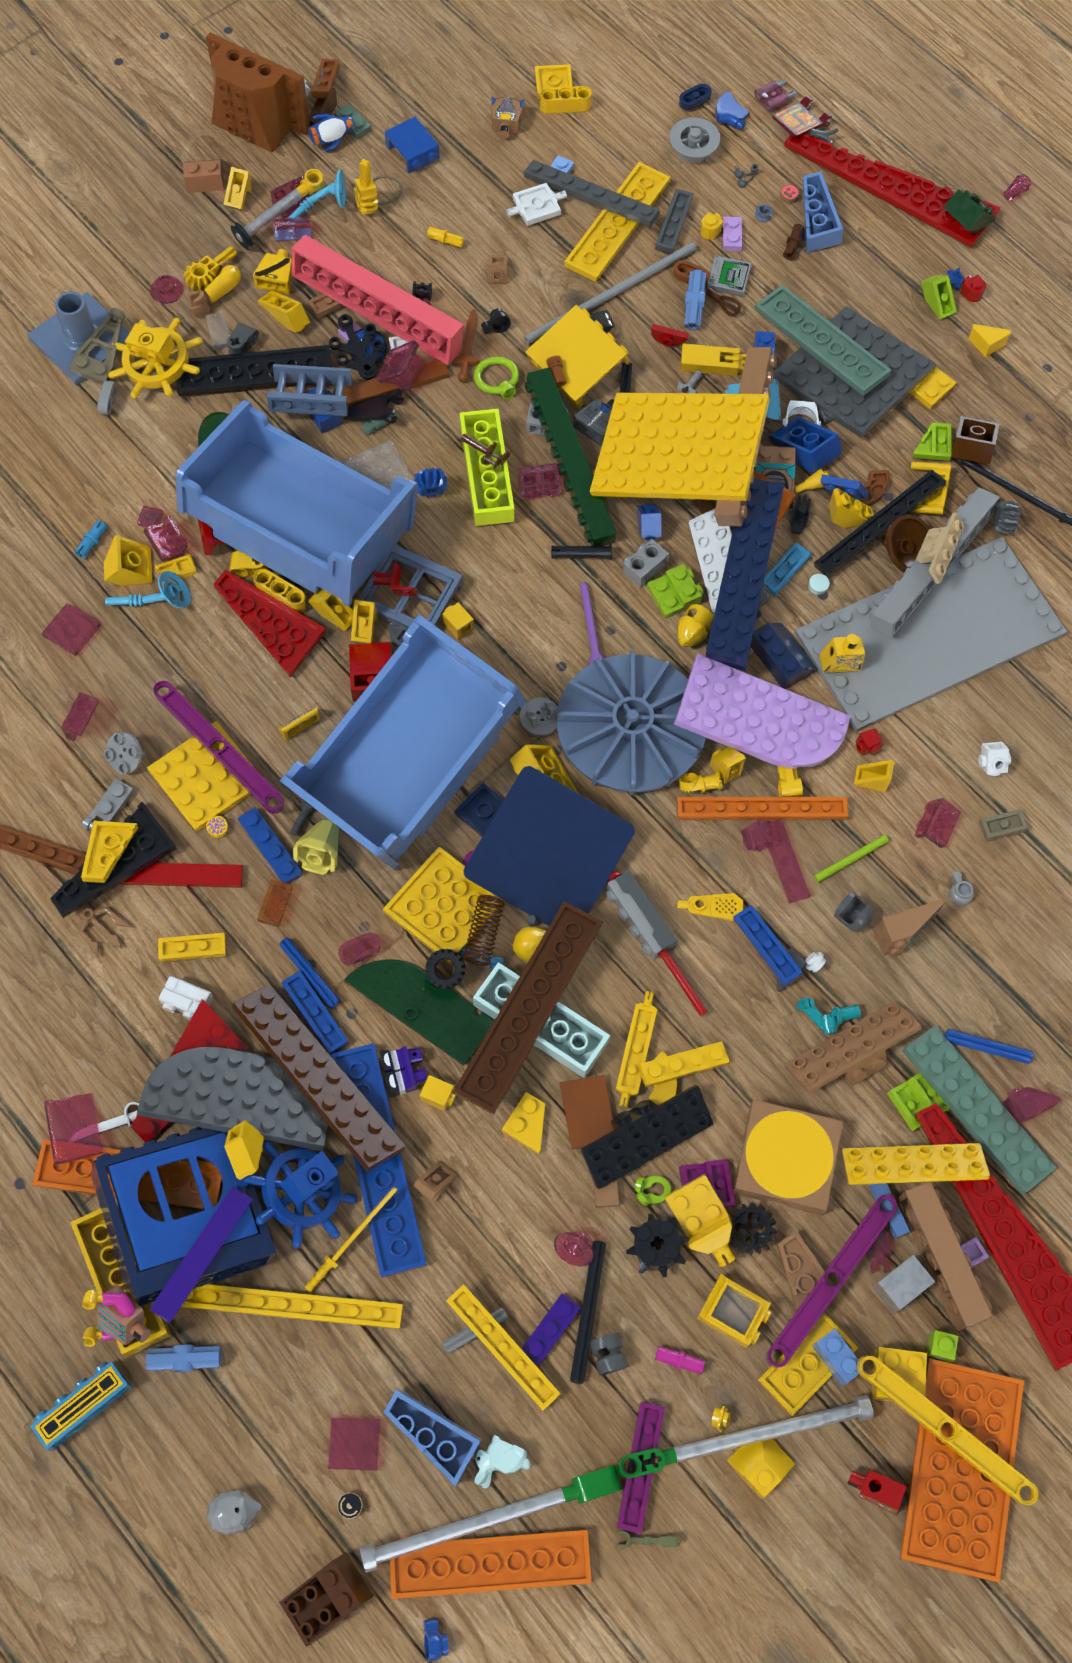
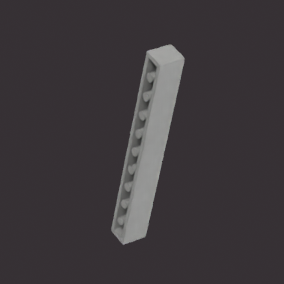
(917, 580)

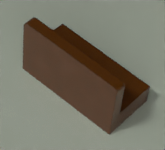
(323, 106)

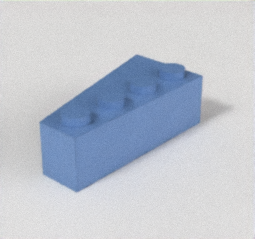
(820, 216)
(433, 1434)

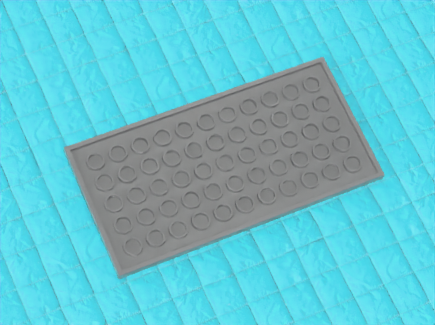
(963, 627)

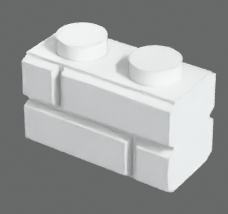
(183, 997)

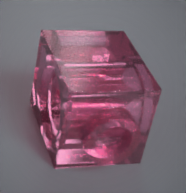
(759, 835)

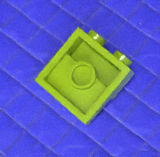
(675, 591)

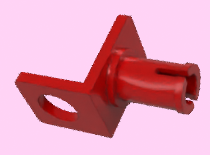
(393, 580)

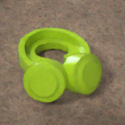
(645, 1183)

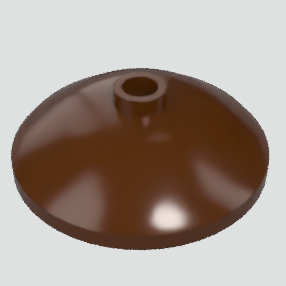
(905, 540)

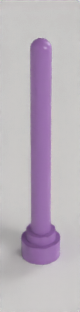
(590, 623)

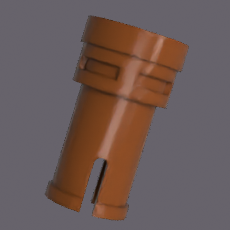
(555, 365)

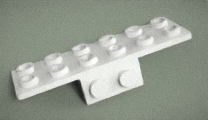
(712, 549)

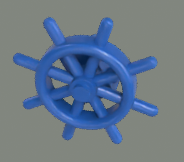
(312, 1179)

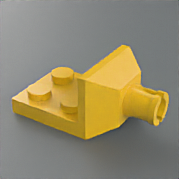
(703, 1218)

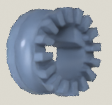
(765, 209)

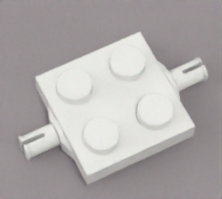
(536, 204)

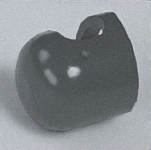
(854, 913)

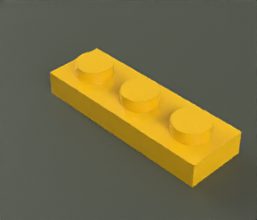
(191, 947)

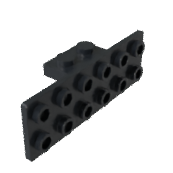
(645, 1134)

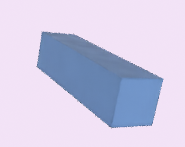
(897, 1223)

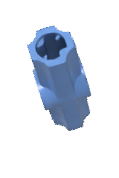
(695, 300)
(183, 1358)

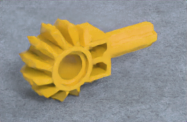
(365, 189)
(201, 274)

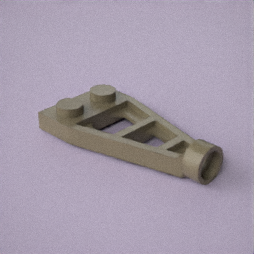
(90, 367)

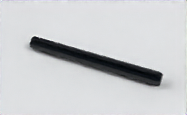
(588, 1313)

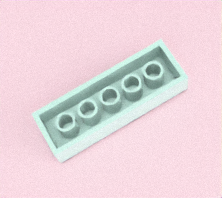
(565, 1035)

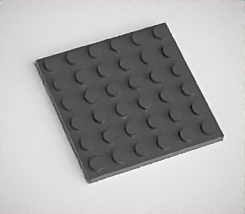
(836, 398)

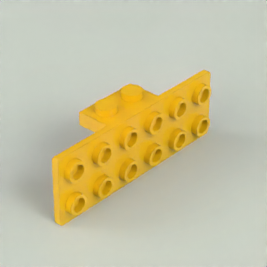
(915, 1163)

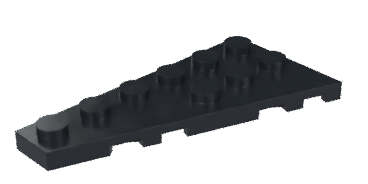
(145, 848)

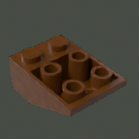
(326, 1598)

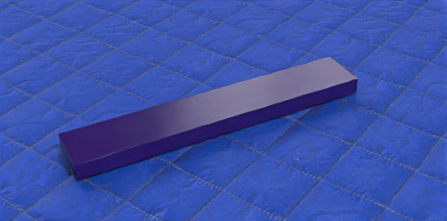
(200, 1255)

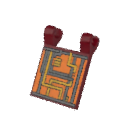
(799, 120)

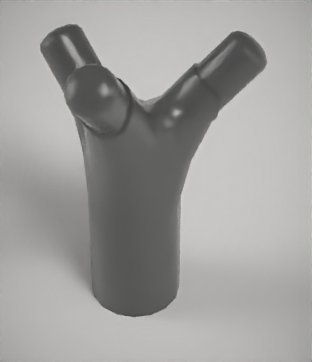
(824, 135)

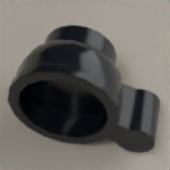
(498, 322)

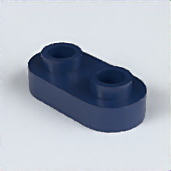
(695, 96)

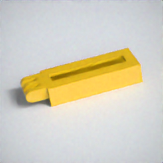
(708, 359)

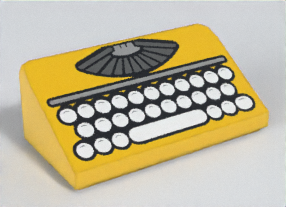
(299, 723)

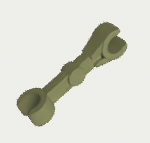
(666, 1541)

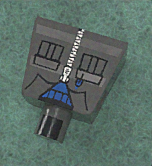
(593, 420)

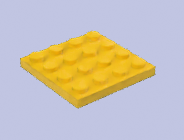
(198, 781)
(438, 904)

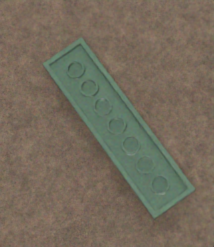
(823, 340)
(979, 1110)

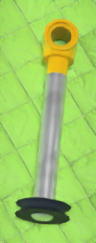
(244, 233)

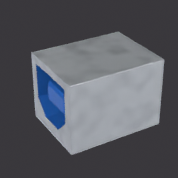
(903, 1284)

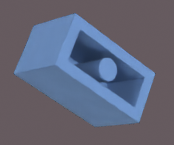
(837, 1357)

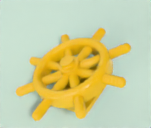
(155, 347)

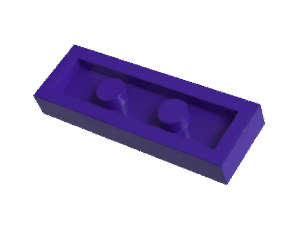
(550, 1329)

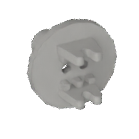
(532, 721)
(123, 745)

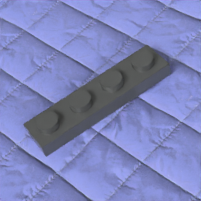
(674, 221)

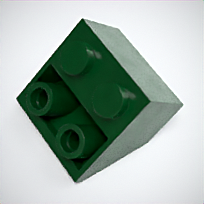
(970, 211)

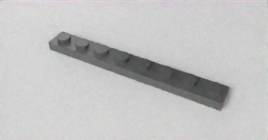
(592, 193)

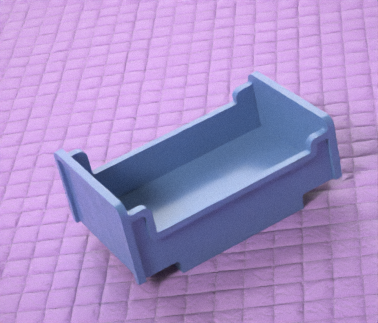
(293, 504)
(407, 742)

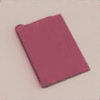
(73, 1128)

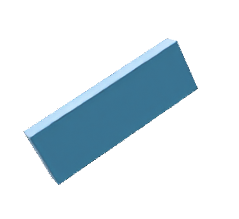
(786, 568)

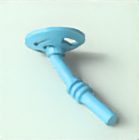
(337, 189)
(169, 593)

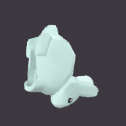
(500, 1457)

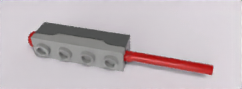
(647, 926)

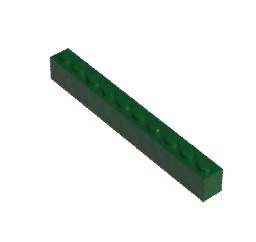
(570, 457)

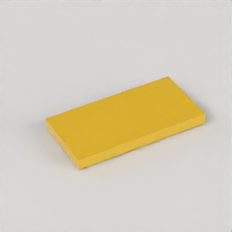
(805, 1370)

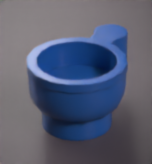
(434, 1643)

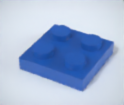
(851, 487)

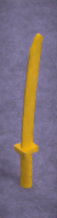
(330, 1262)

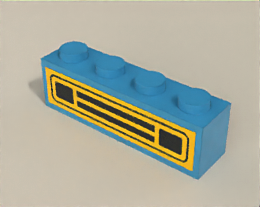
(80, 1406)

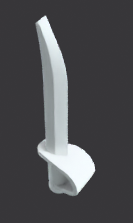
(120, 1120)

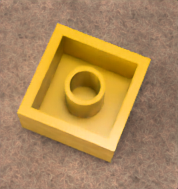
(906, 1364)

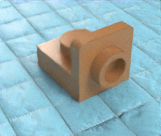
(497, 269)

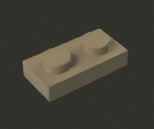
(1003, 825)

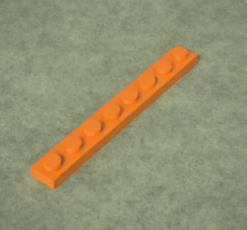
(762, 808)

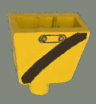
(274, 273)

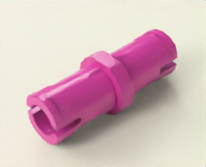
(680, 1360)

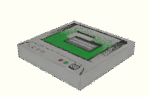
(729, 275)

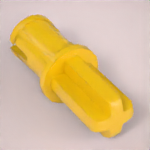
(445, 237)

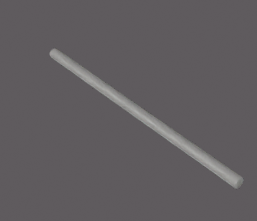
(619, 288)

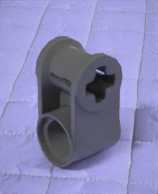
(242, 339)

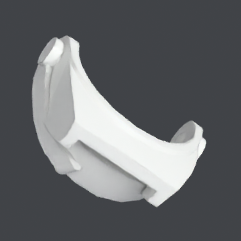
(802, 408)

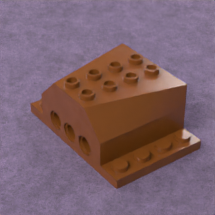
(255, 95)

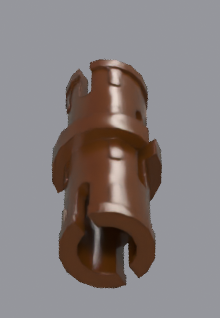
(793, 242)

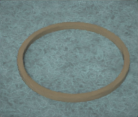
(390, 177)

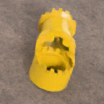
(694, 782)

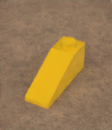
(285, 310)

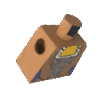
(507, 115)

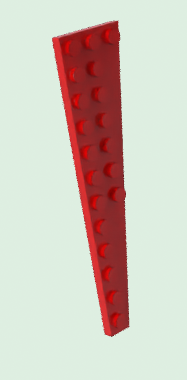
(899, 188)
(1019, 1252)

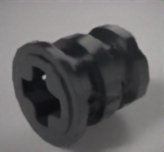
(422, 291)

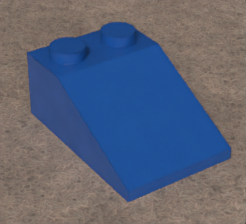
(812, 443)

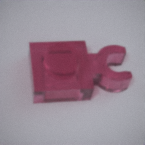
(878, 1250)

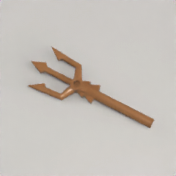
(87, 913)

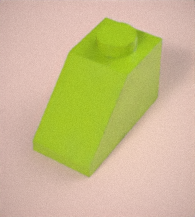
(939, 295)

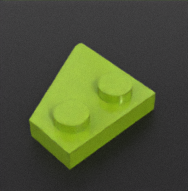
(935, 443)

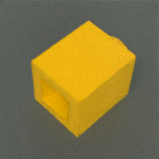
(457, 620)
(437, 1093)

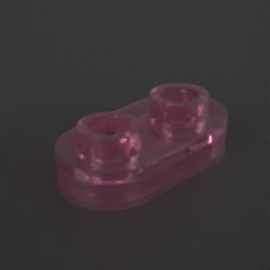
(359, 949)

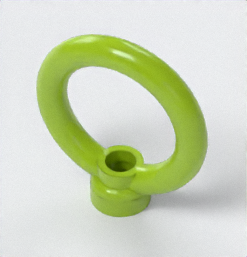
(506, 388)

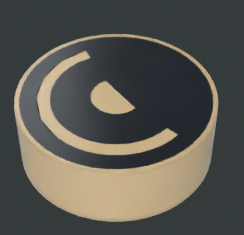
(350, 1505)

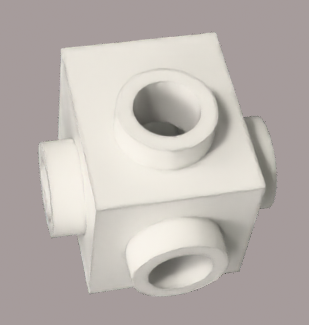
(994, 758)

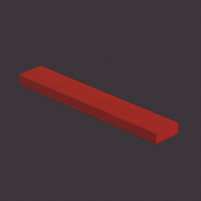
(189, 875)

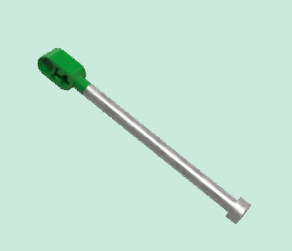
(860, 1408)
(583, 1488)

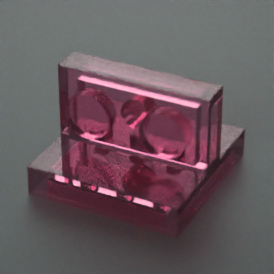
(401, 366)

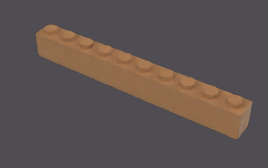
(755, 380)

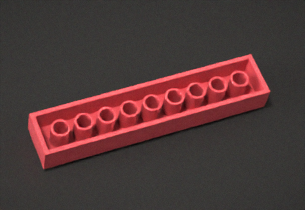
(377, 299)

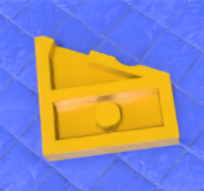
(527, 1122)

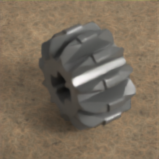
(1006, 517)

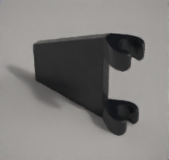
(375, 408)

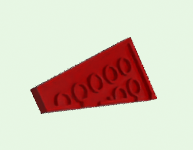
(278, 628)
(202, 1030)

